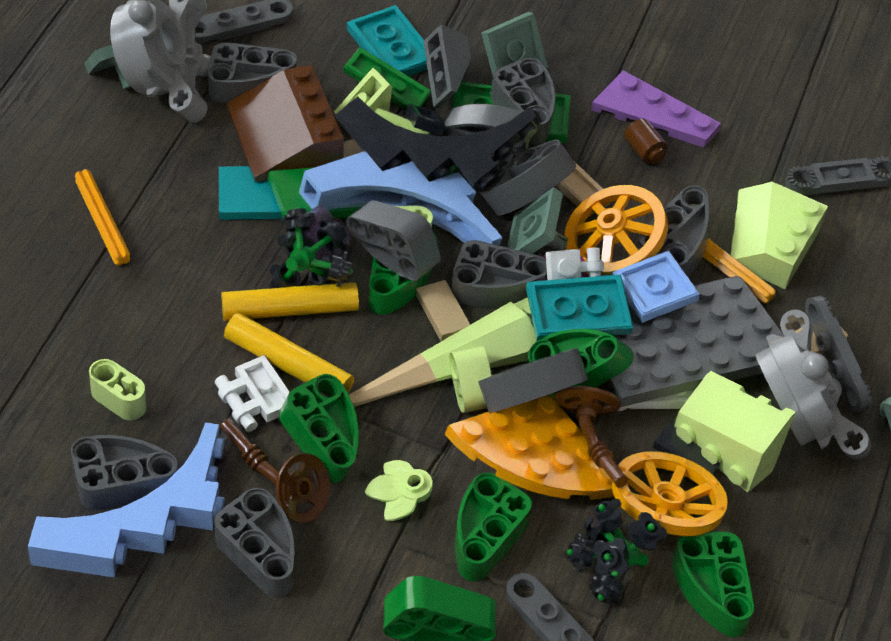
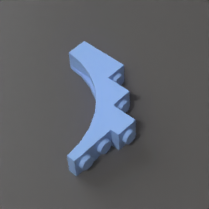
(359, 180)
(101, 540)

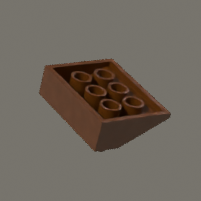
(286, 124)

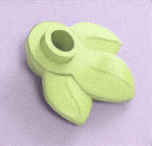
(397, 490)

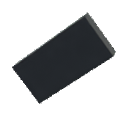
(425, 119)
(671, 443)

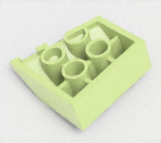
(774, 230)
(734, 429)

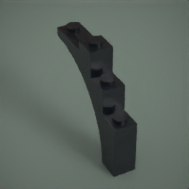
(435, 155)

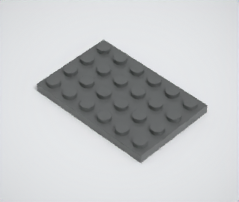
(686, 344)

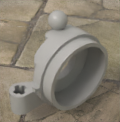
(160, 52)
(806, 386)

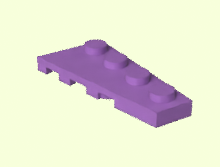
(636, 100)

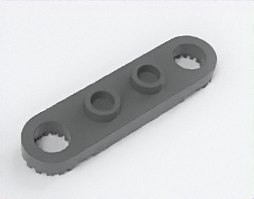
(243, 20)
(839, 176)
(837, 351)
(543, 611)

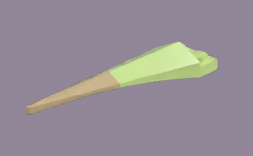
(503, 334)

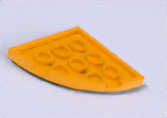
(533, 449)

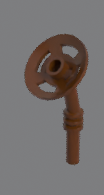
(586, 410)
(293, 487)

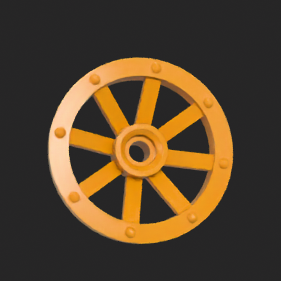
(616, 224)
(667, 500)

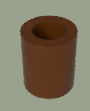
(646, 141)

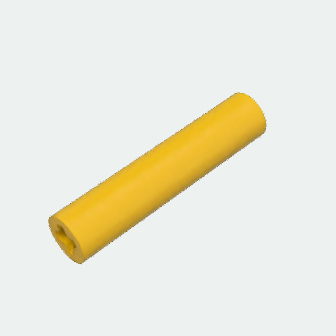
(290, 301)
(281, 351)

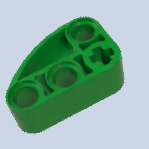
(389, 290)
(595, 351)
(330, 417)
(479, 516)
(702, 579)
(437, 612)

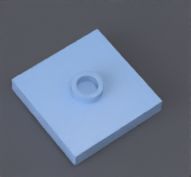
(657, 286)

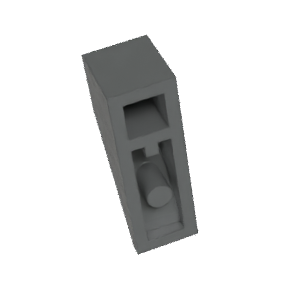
(447, 62)

